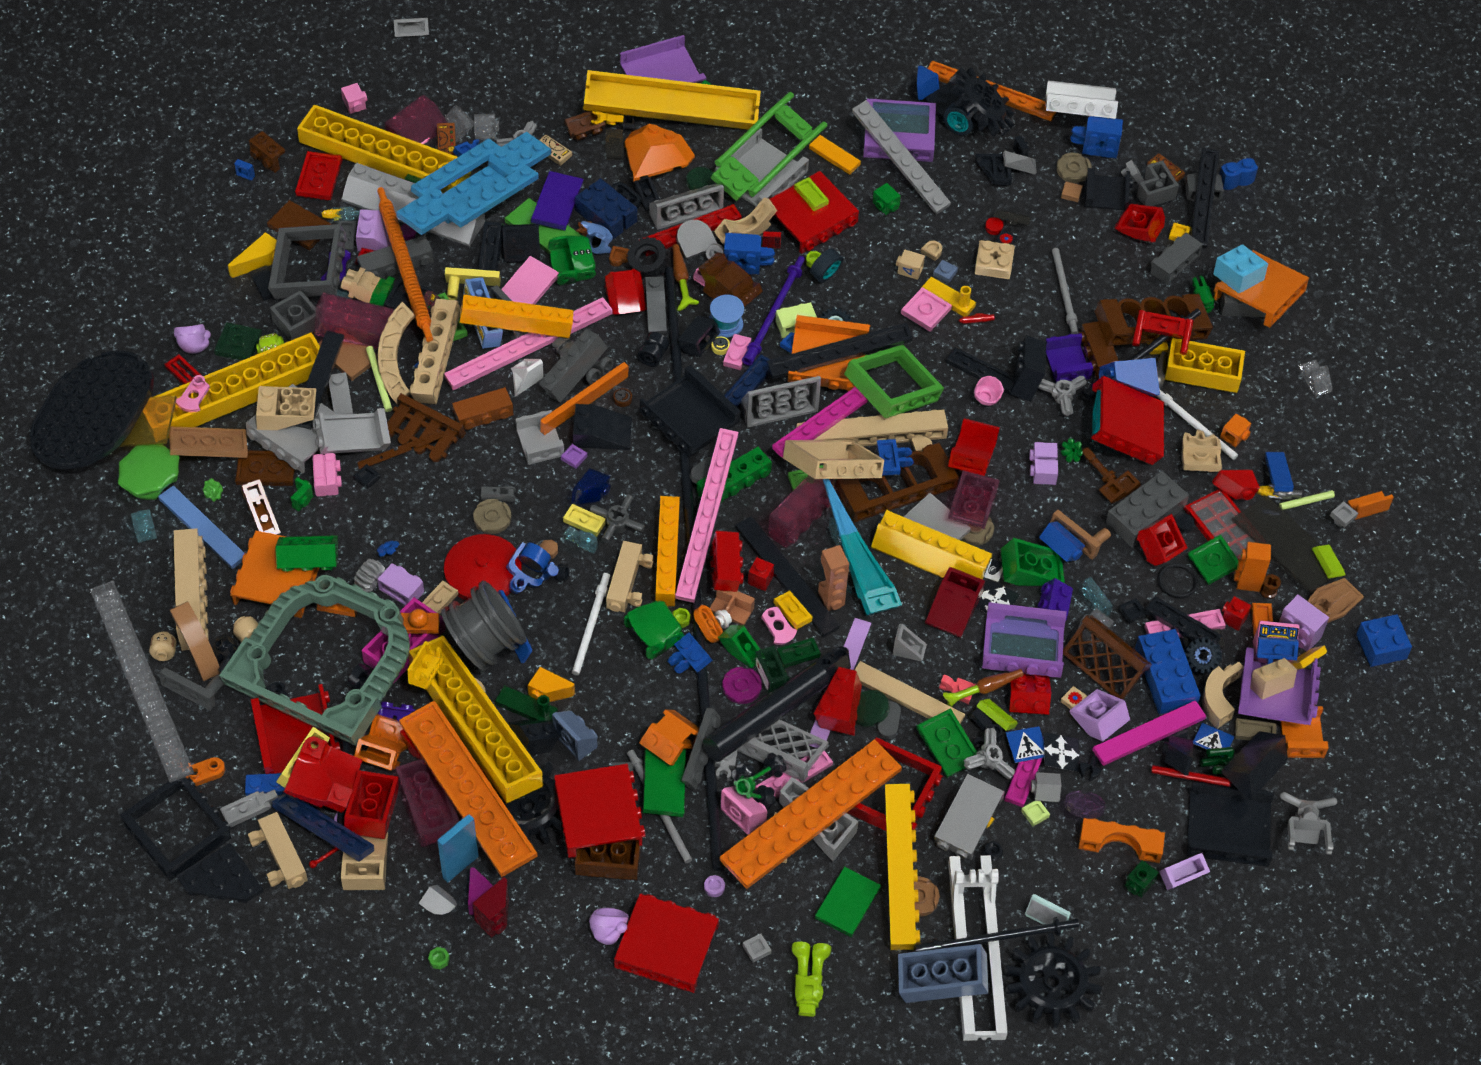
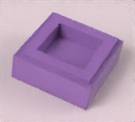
(574, 456)

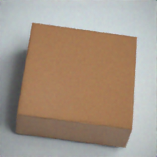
(1071, 191)

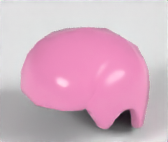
(988, 390)

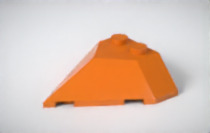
(656, 151)

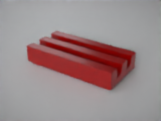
(176, 374)

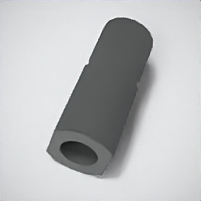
(501, 493)

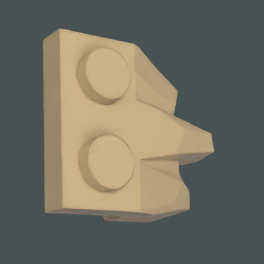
(1201, 452)

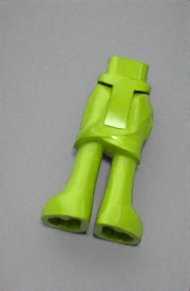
(809, 988)

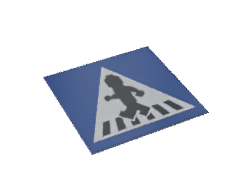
(1210, 737)
(1026, 744)

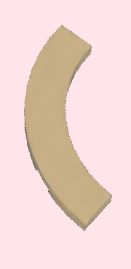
(388, 351)

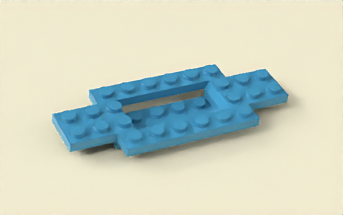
(504, 176)

